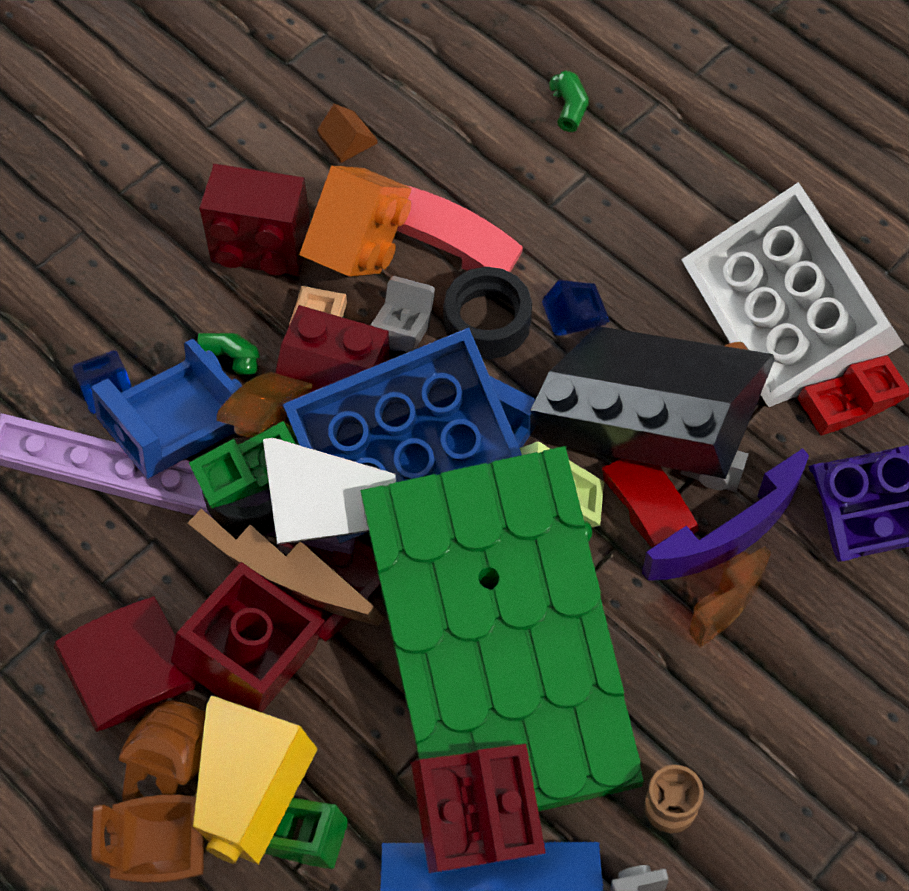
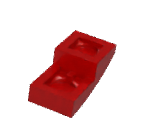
(855, 396)
(651, 497)

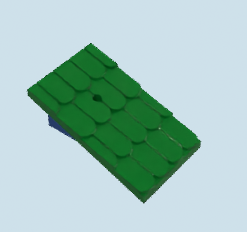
(504, 622)

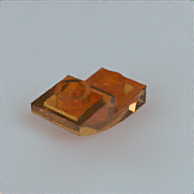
(260, 403)
(736, 589)

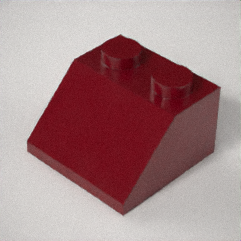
(329, 348)

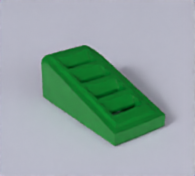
(318, 838)

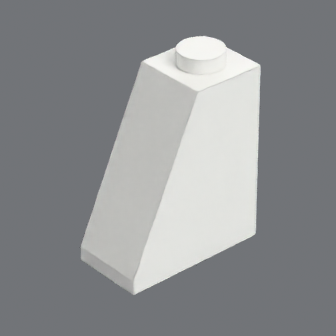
(317, 492)

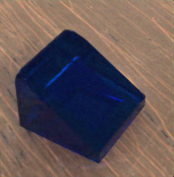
(574, 307)
(98, 369)

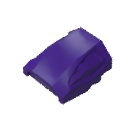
(866, 502)

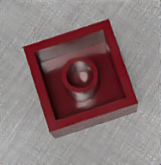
(255, 219)
(246, 640)

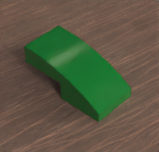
(235, 469)

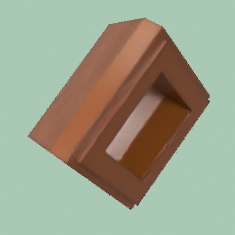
(345, 133)

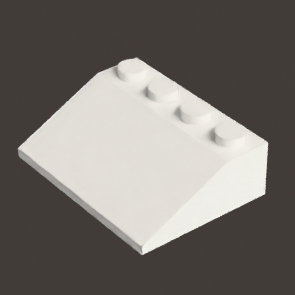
(792, 294)

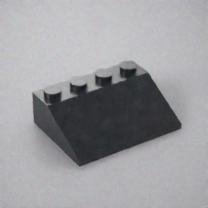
(652, 399)

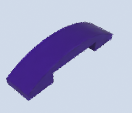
(686, 555)

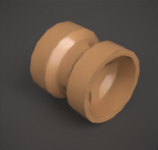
(680, 790)

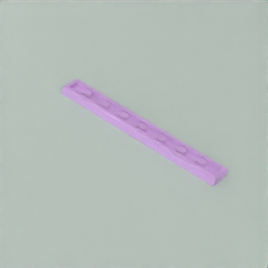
(108, 469)

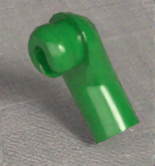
(576, 99)

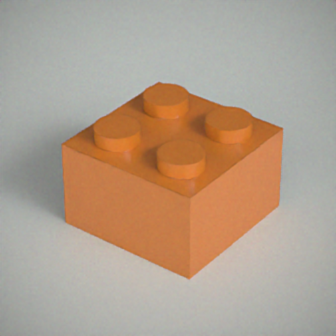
(356, 221)

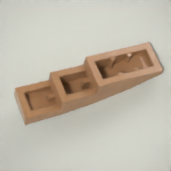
(297, 574)

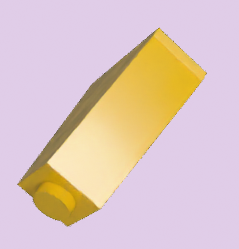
(246, 778)

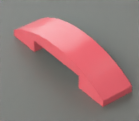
(459, 232)

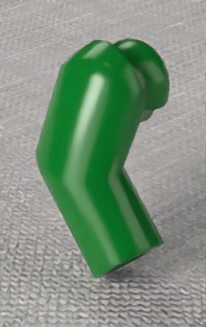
(234, 346)

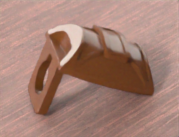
(164, 746)
(149, 839)

